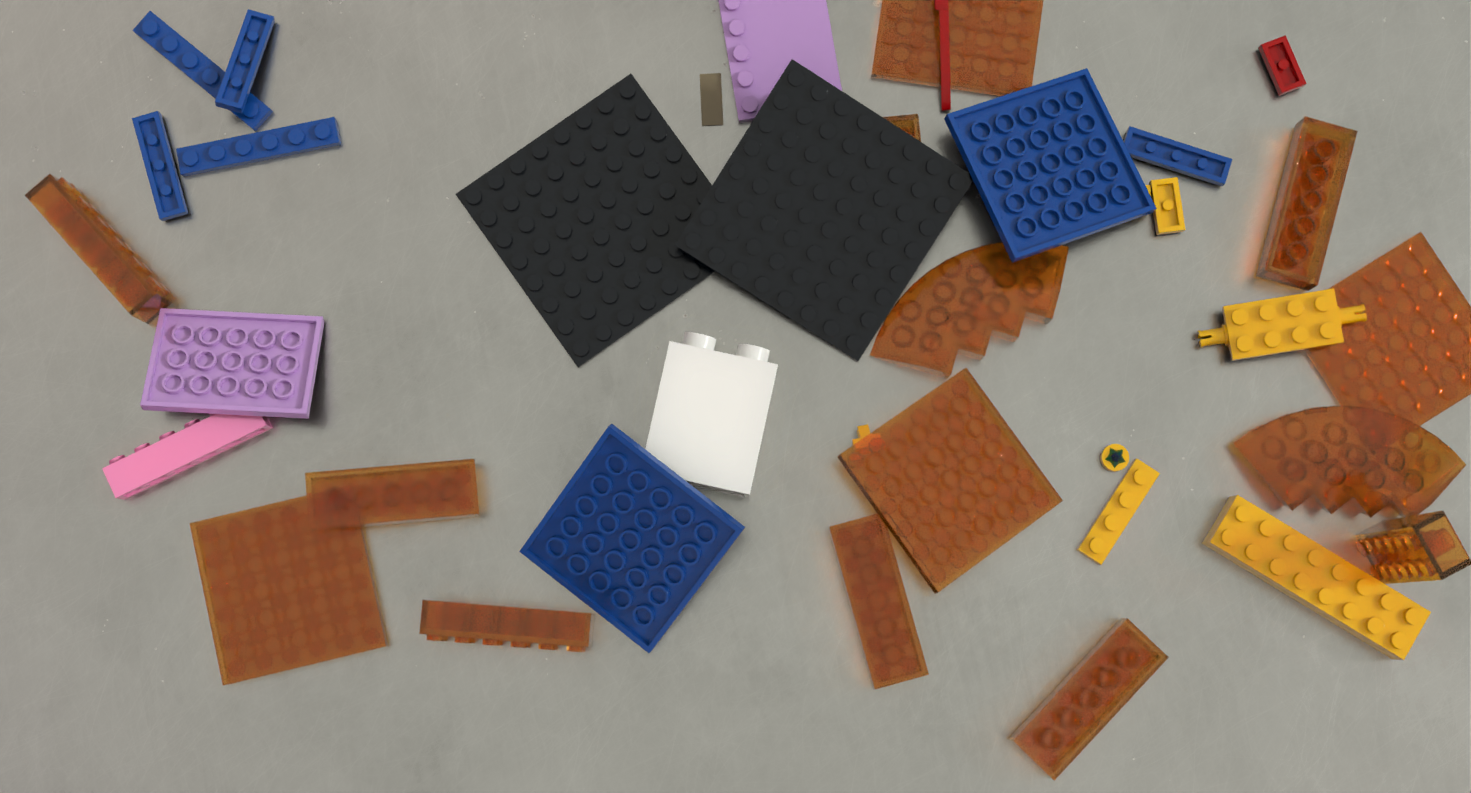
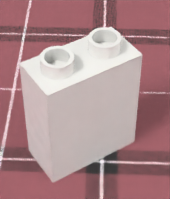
(712, 413)

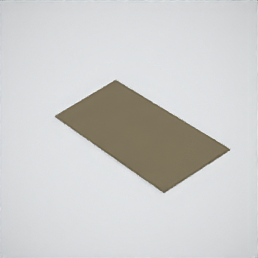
(711, 99)

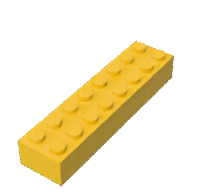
(1316, 578)

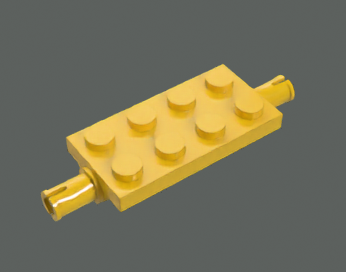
(1282, 324)

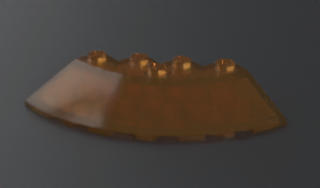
(966, 303)
(1350, 456)

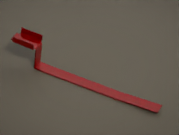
(943, 8)

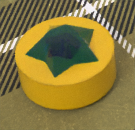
(1114, 457)

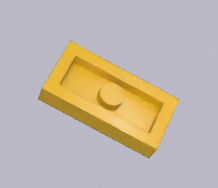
(1169, 212)

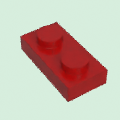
(1282, 65)

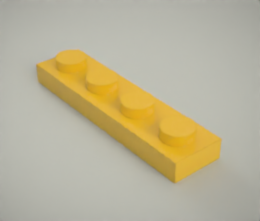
(1118, 511)

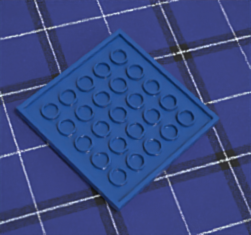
(1049, 164)
(631, 538)

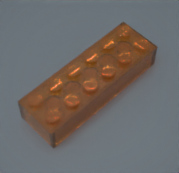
(1306, 203)
(99, 247)
(391, 494)
(1413, 549)
(878, 601)
(505, 623)
(1088, 698)

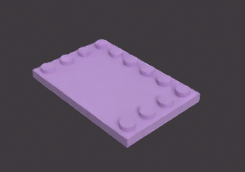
(764, 39)
(233, 363)

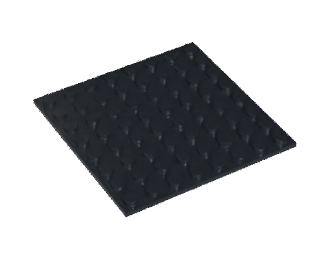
(824, 210)
(595, 219)

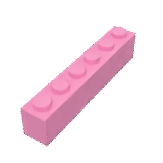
(180, 451)

